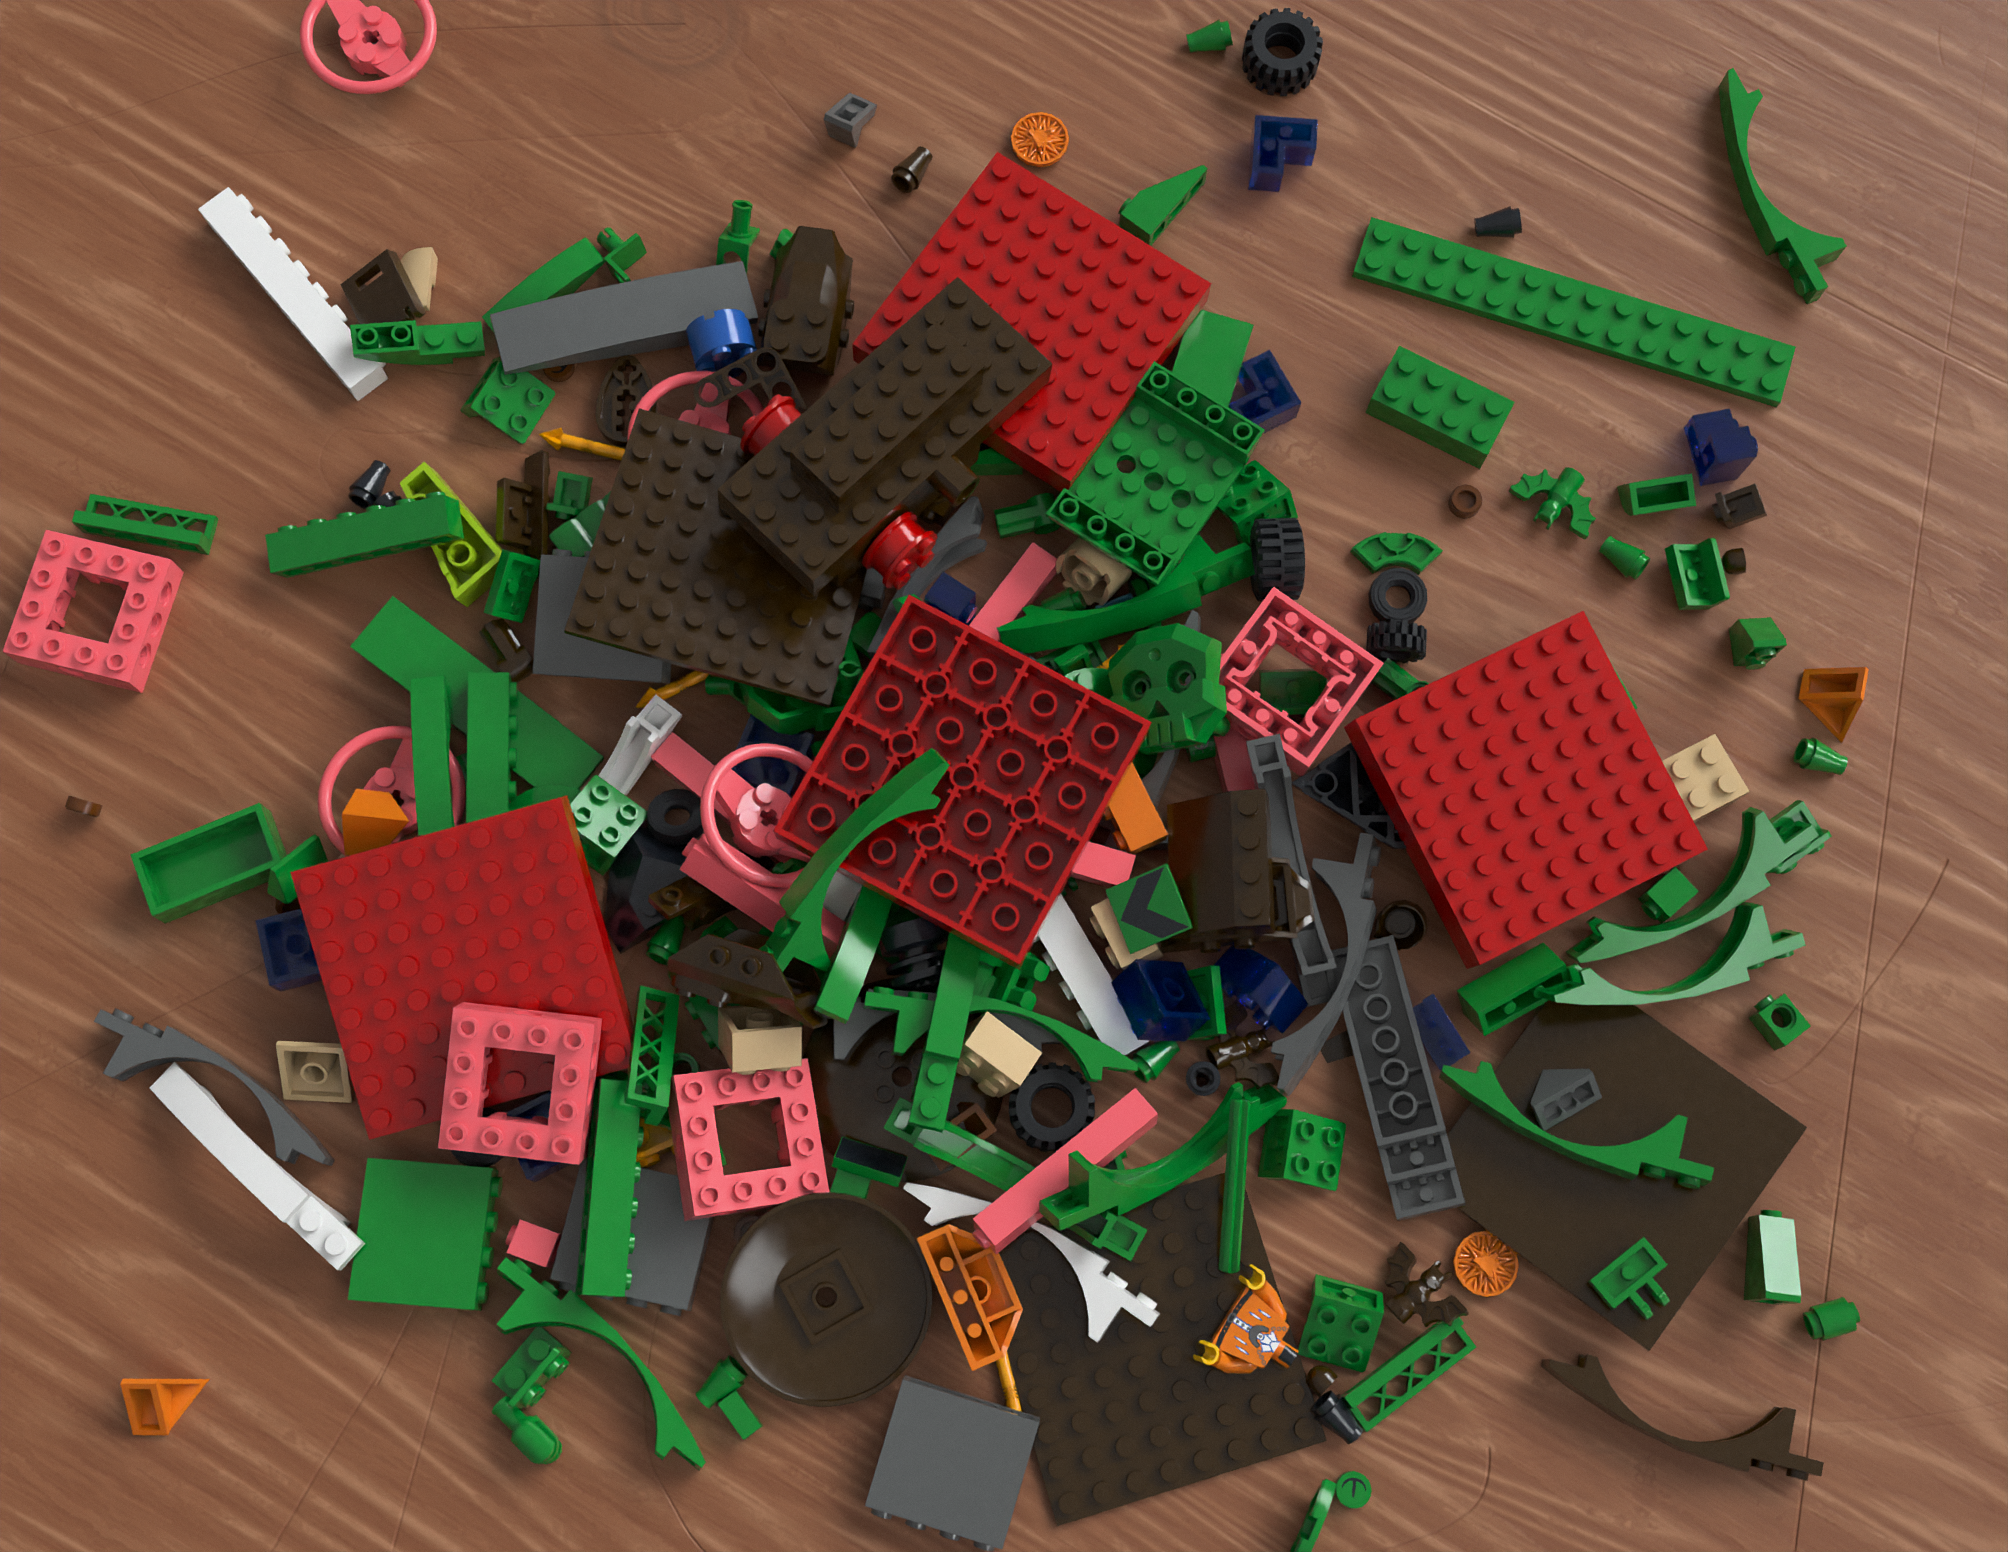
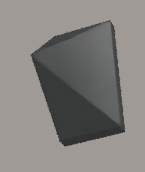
(1562, 1094)

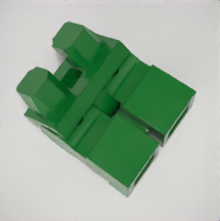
(1007, 981)

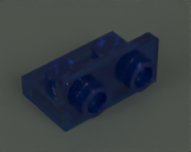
(1439, 1033)

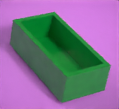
(1439, 407)
(209, 863)

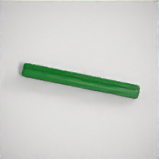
(1234, 1185)

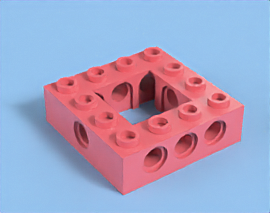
(1317, 645)
(129, 655)
(566, 1131)
(697, 1150)

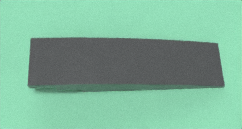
(618, 318)
(1398, 1084)

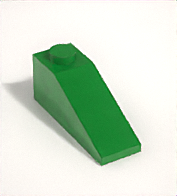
(1158, 205)

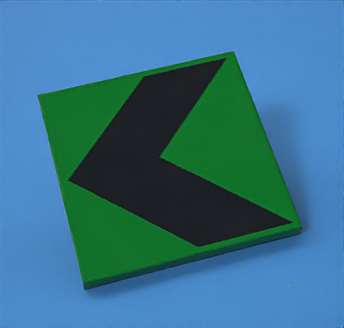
(1149, 908)

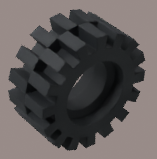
(1396, 641)

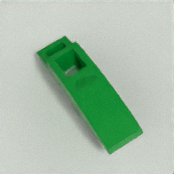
(417, 345)

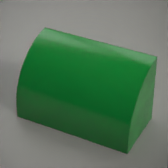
(1657, 494)

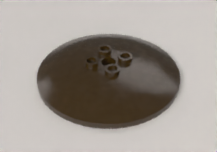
(859, 1093)
(837, 1349)

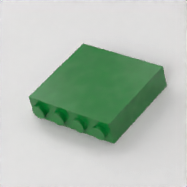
(425, 1234)

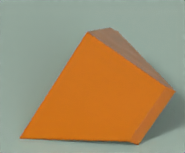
(1834, 696)
(371, 821)
(158, 1403)

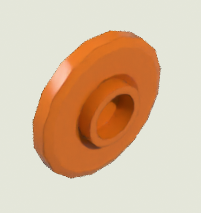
(1039, 139)
(1485, 1264)

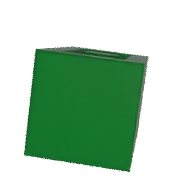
(740, 1415)

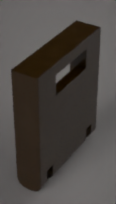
(387, 296)

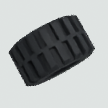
(1288, 31)
(1277, 557)
(1051, 1077)

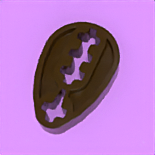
(613, 392)

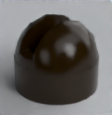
(1734, 561)
(1320, 1379)

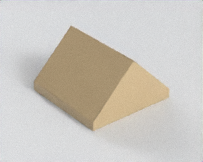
(314, 1072)

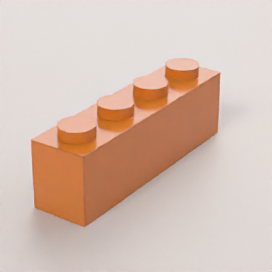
(1134, 816)

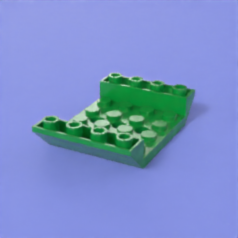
(1170, 435)

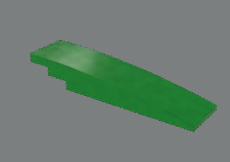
(1211, 362)
(412, 648)

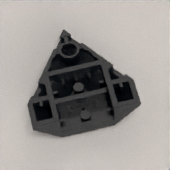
(1348, 791)
(637, 872)

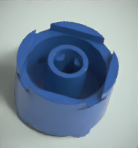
(720, 340)

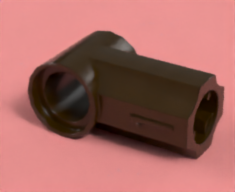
(507, 650)

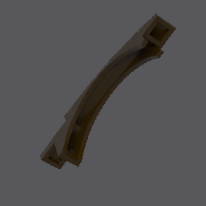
(1763, 1443)

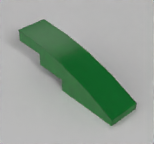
(554, 279)
(853, 955)

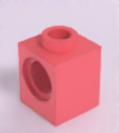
(533, 1243)

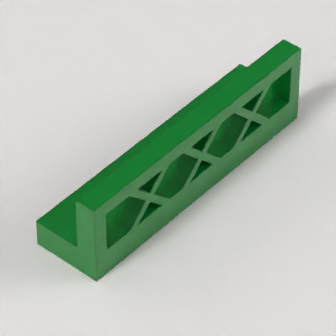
(146, 531)
(660, 1050)
(1397, 1363)

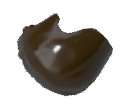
(1403, 921)

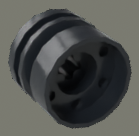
(917, 951)

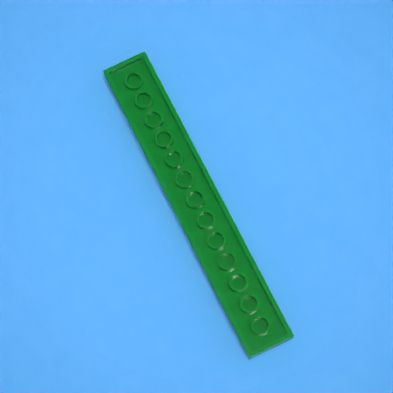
(1574, 312)

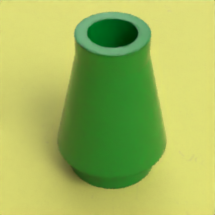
(1210, 38)
(1625, 557)
(1816, 756)
(666, 940)
(1154, 1059)
(722, 1381)

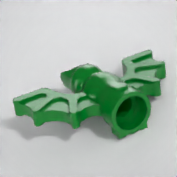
(1560, 494)

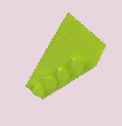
(465, 562)

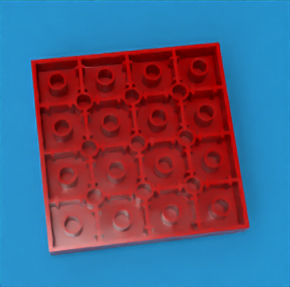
(1073, 289)
(1525, 789)
(1021, 791)
(455, 918)

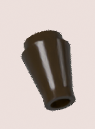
(910, 171)

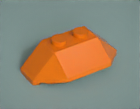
(974, 1293)

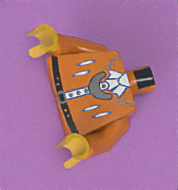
(1250, 1331)

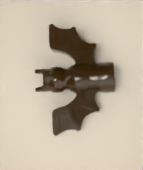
(1234, 1050)
(1415, 1295)

